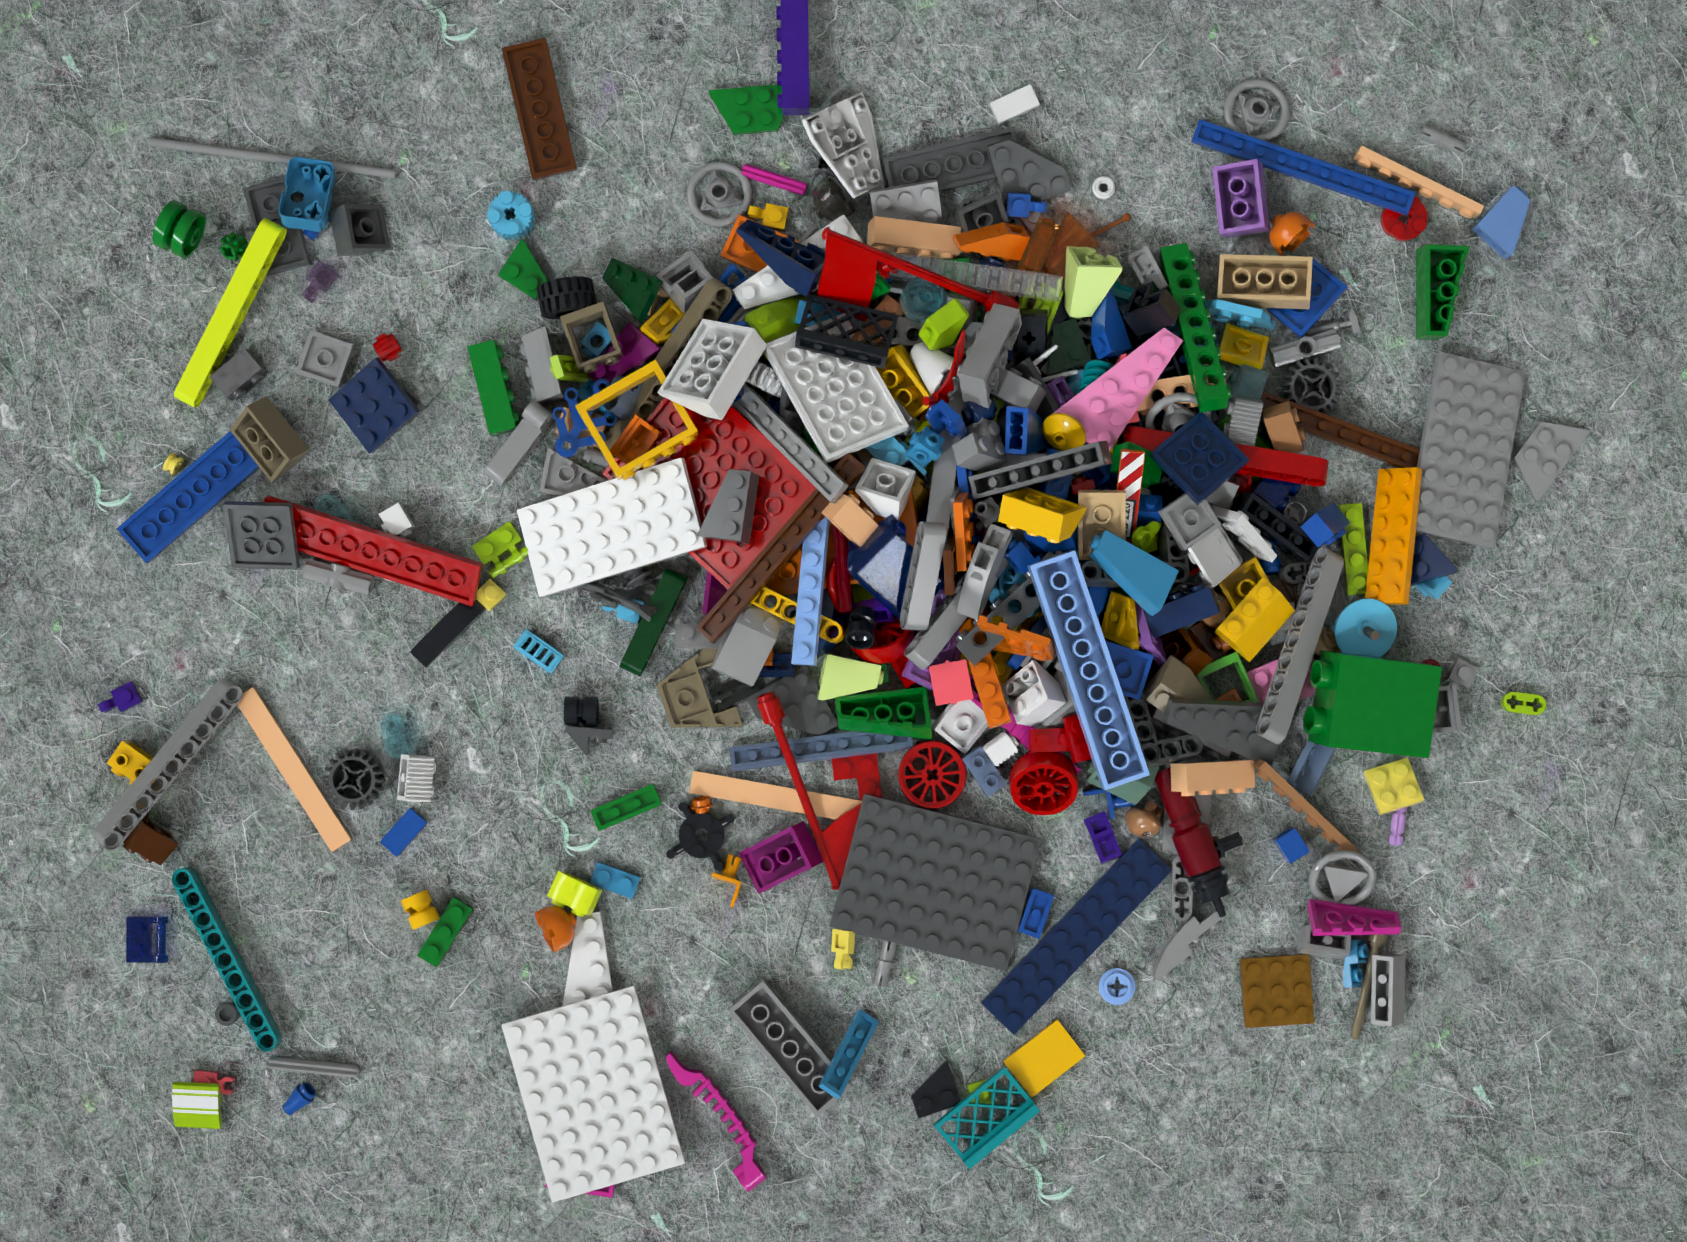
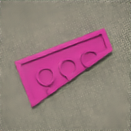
(1345, 919)

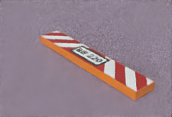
(1130, 479)

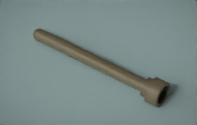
(1376, 943)

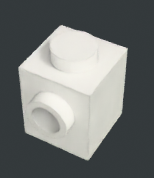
(397, 521)

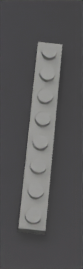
(791, 444)

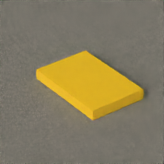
(1044, 1058)

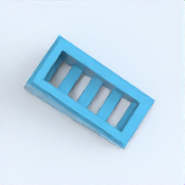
(526, 652)

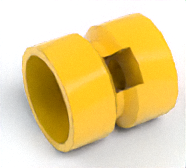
(420, 909)

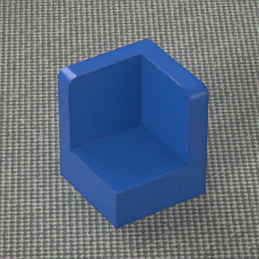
(1291, 845)

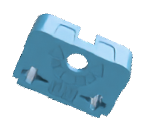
(304, 177)

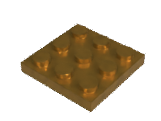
(1276, 990)

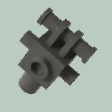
(988, 513)

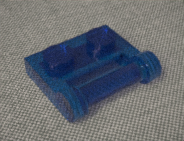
(140, 939)

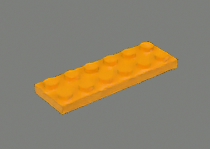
(1393, 535)

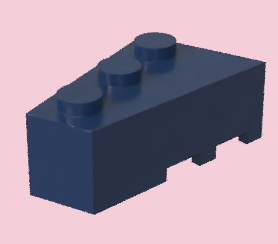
(1184, 609)

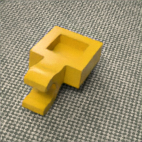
(773, 215)

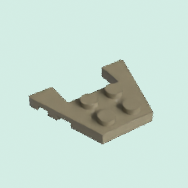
(687, 698)

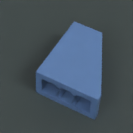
(1504, 221)

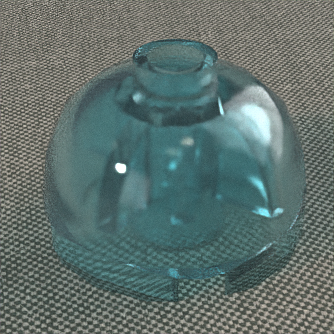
(921, 299)

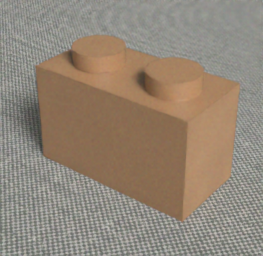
(1283, 428)

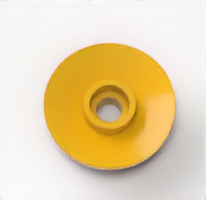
(1063, 431)

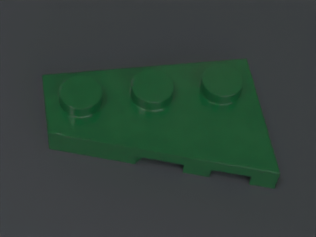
(632, 286)

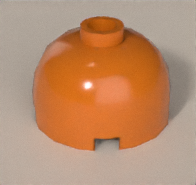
(1289, 231)
(556, 926)

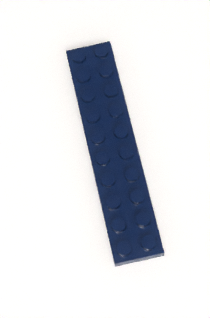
(1076, 936)

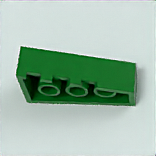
(1437, 287)
(887, 713)

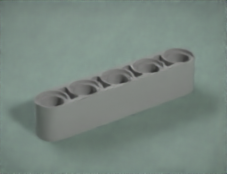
(923, 575)

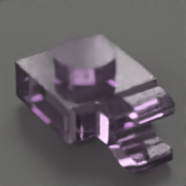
(320, 278)

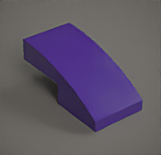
(1103, 837)

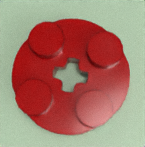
(1401, 231)

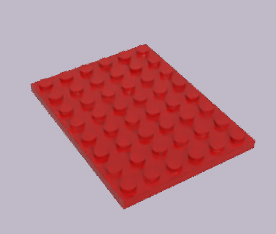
(736, 446)

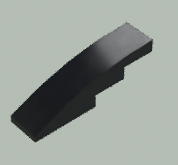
(446, 632)

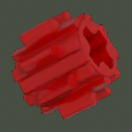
(387, 347)

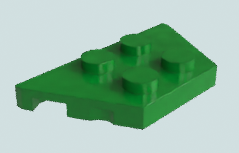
(749, 108)

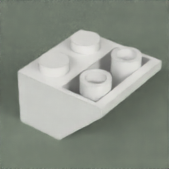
(1033, 694)

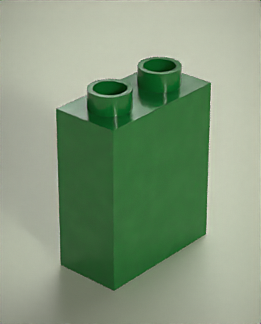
(1372, 704)

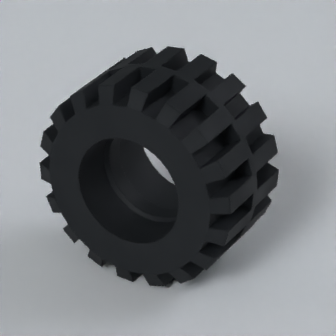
(565, 296)

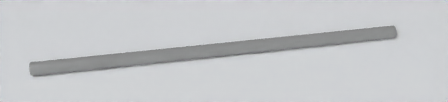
(264, 156)

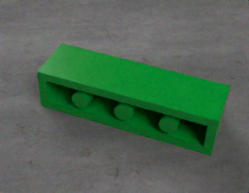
(493, 387)

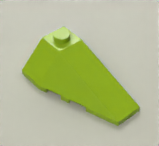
(776, 318)

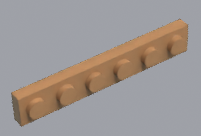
(1299, 804)

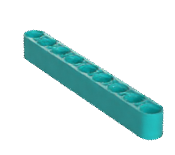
(216, 953)

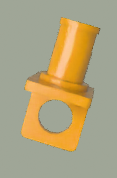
(728, 876)

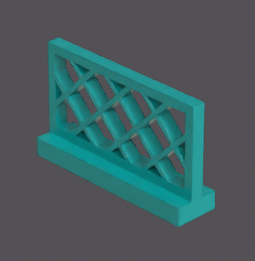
(996, 1134)

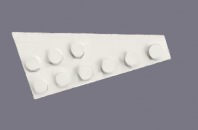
(769, 287)
(589, 962)

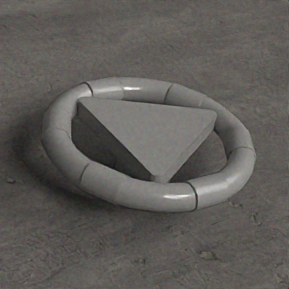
(1257, 110)
(719, 194)
(1175, 414)
(1343, 878)

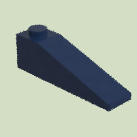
(794, 263)

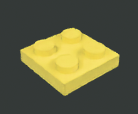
(1393, 786)

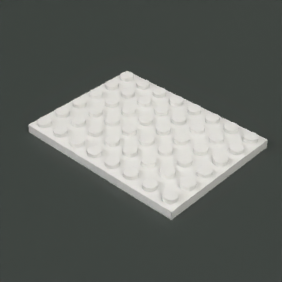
(593, 1093)

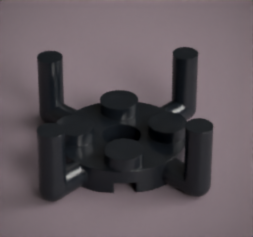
(688, 840)

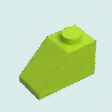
(944, 325)

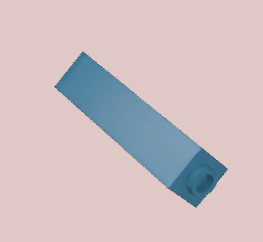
(1134, 570)

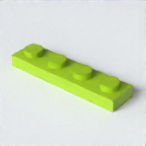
(1354, 550)

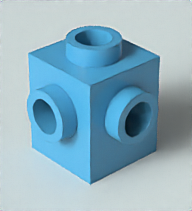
(925, 446)

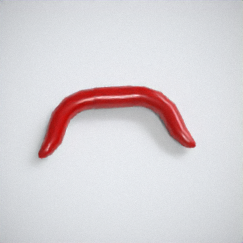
(830, 581)

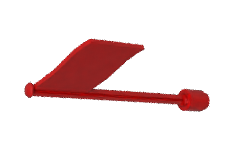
(851, 274)
(837, 837)

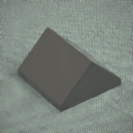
(982, 213)

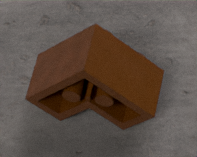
(150, 841)

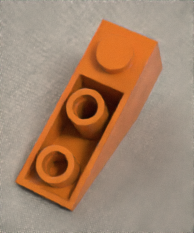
(998, 240)

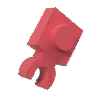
(205, 1076)

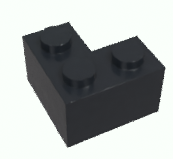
(1150, 309)

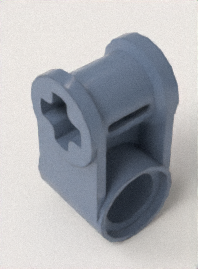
(624, 404)

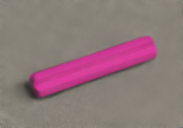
(774, 179)

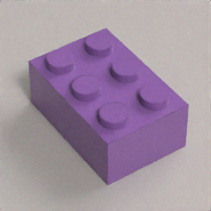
(1241, 198)

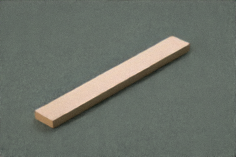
(293, 770)
(767, 795)

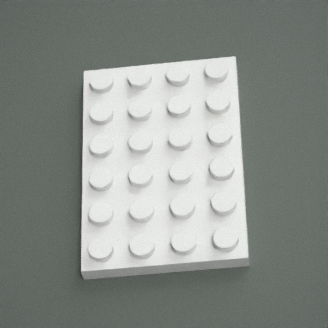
(836, 398)

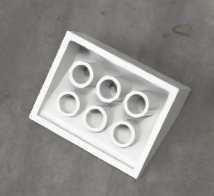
(713, 367)

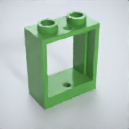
(1234, 659)

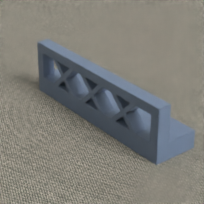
(1310, 767)

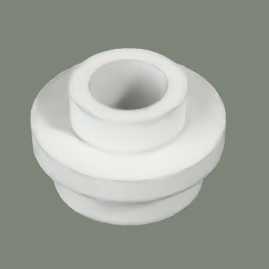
(1103, 180)

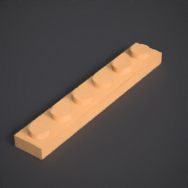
(1411, 179)

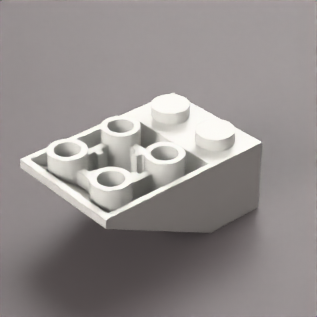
(1215, 556)

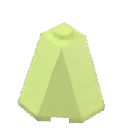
(1087, 280)
(847, 676)

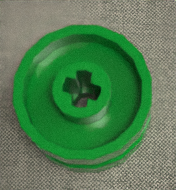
(179, 229)

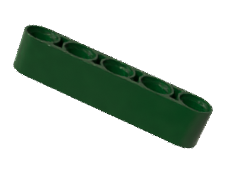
(647, 632)

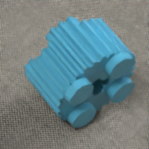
(502, 206)

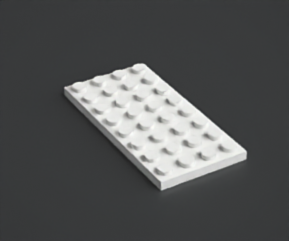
(611, 527)

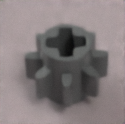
(821, 171)

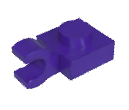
(123, 698)

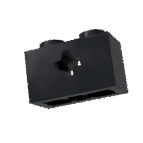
(1037, 323)

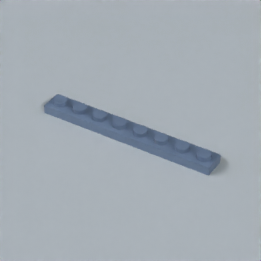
(816, 749)

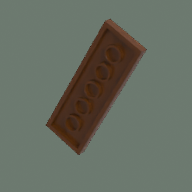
(539, 109)

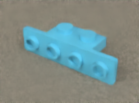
(893, 452)

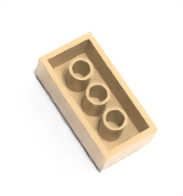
(1265, 281)

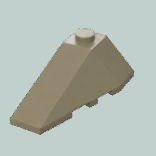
(1173, 681)

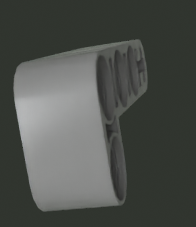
(520, 443)

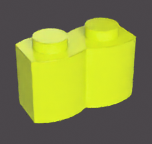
(574, 893)

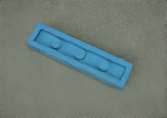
(848, 1054)

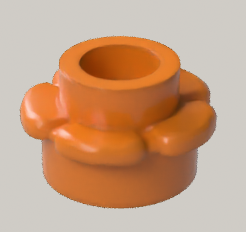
(701, 804)

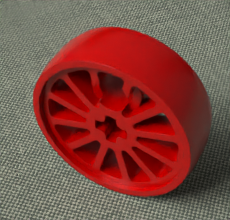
(884, 635)
(907, 760)
(1056, 773)

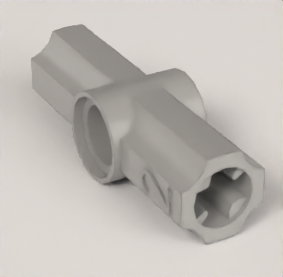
(1317, 343)
(338, 576)

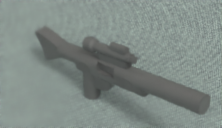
(619, 597)

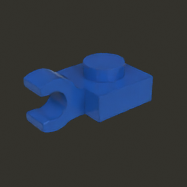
(1020, 204)

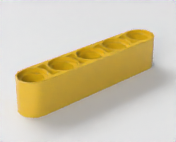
(781, 611)

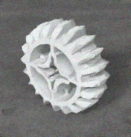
(765, 379)

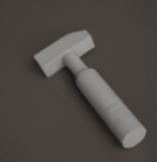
(1352, 322)

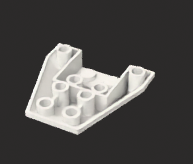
(847, 143)

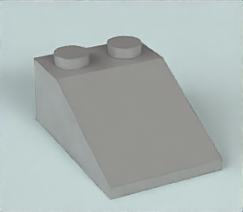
(747, 644)

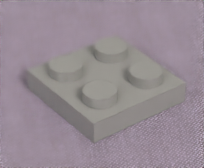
(325, 359)
(1188, 521)

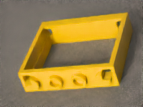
(613, 391)

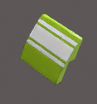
(196, 1105)

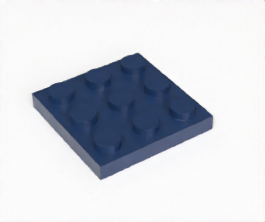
(373, 405)
(1199, 458)

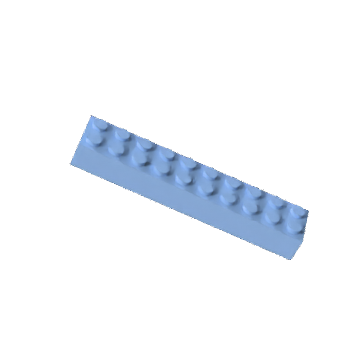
(1088, 670)

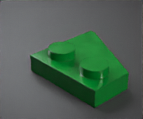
(523, 271)

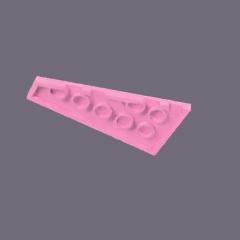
(1115, 396)

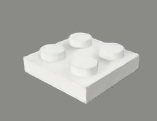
(961, 724)

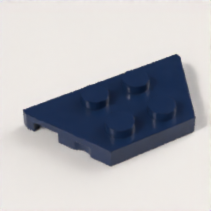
(1429, 561)

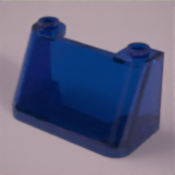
(884, 564)

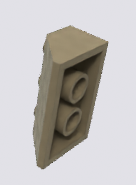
(269, 438)

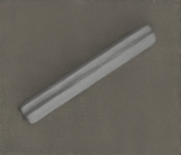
(313, 1066)

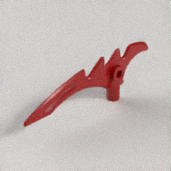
(948, 384)

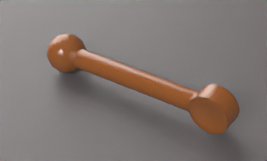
(1126, 217)

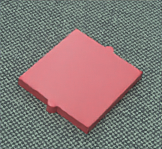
(951, 682)

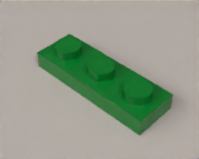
(626, 807)
(445, 932)

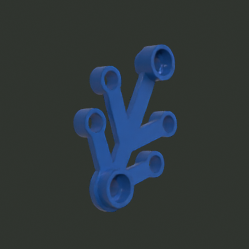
(578, 424)

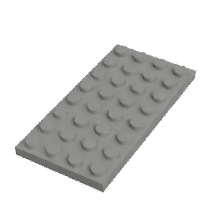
(1467, 448)

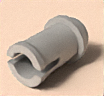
(595, 456)

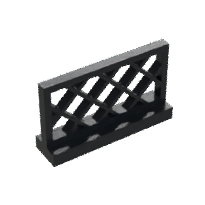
(836, 346)

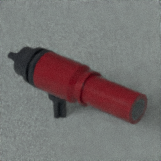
(1196, 845)

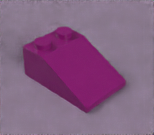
(781, 857)

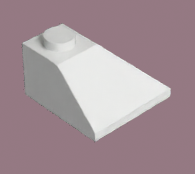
(885, 487)

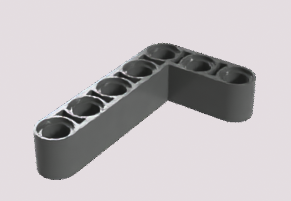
(1165, 542)
(1149, 742)

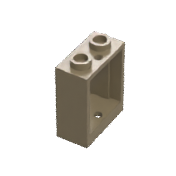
(585, 315)

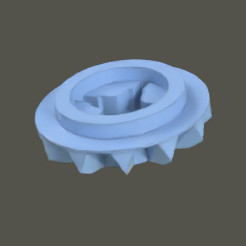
(1124, 994)

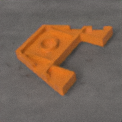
(1019, 642)

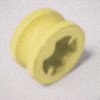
(173, 464)

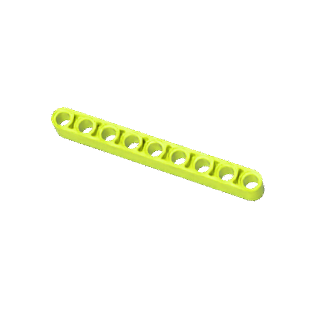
(230, 312)

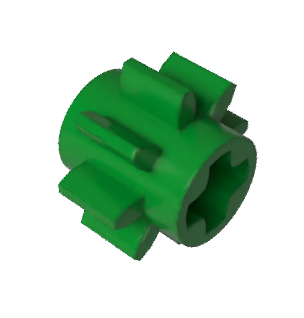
(233, 246)

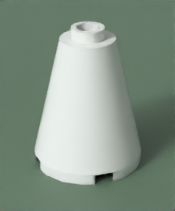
(933, 368)

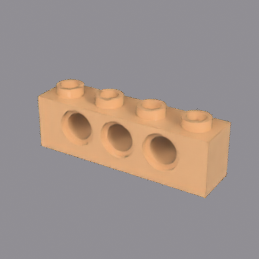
(1167, 387)

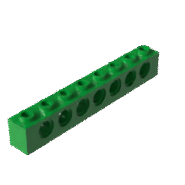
(1207, 396)

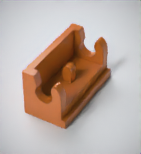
(635, 440)

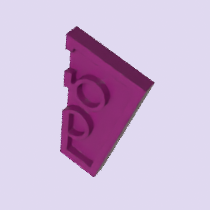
(636, 350)

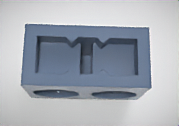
(983, 770)

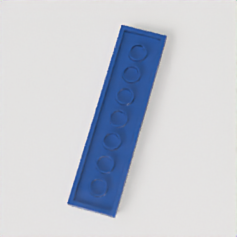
(188, 497)

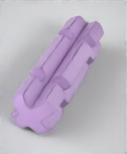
(1397, 827)

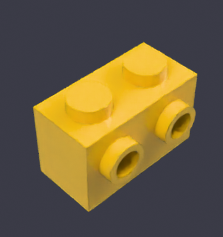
(129, 760)

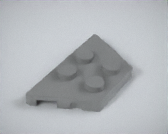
(1546, 454)

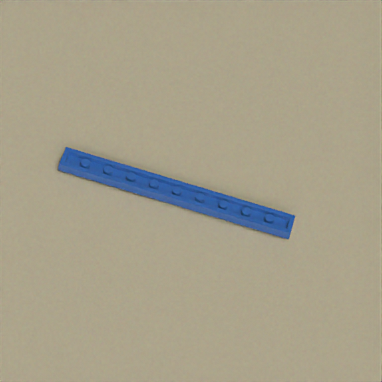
(1303, 167)

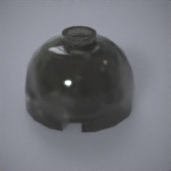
(831, 200)

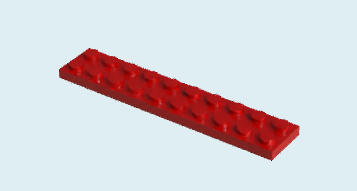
(385, 554)

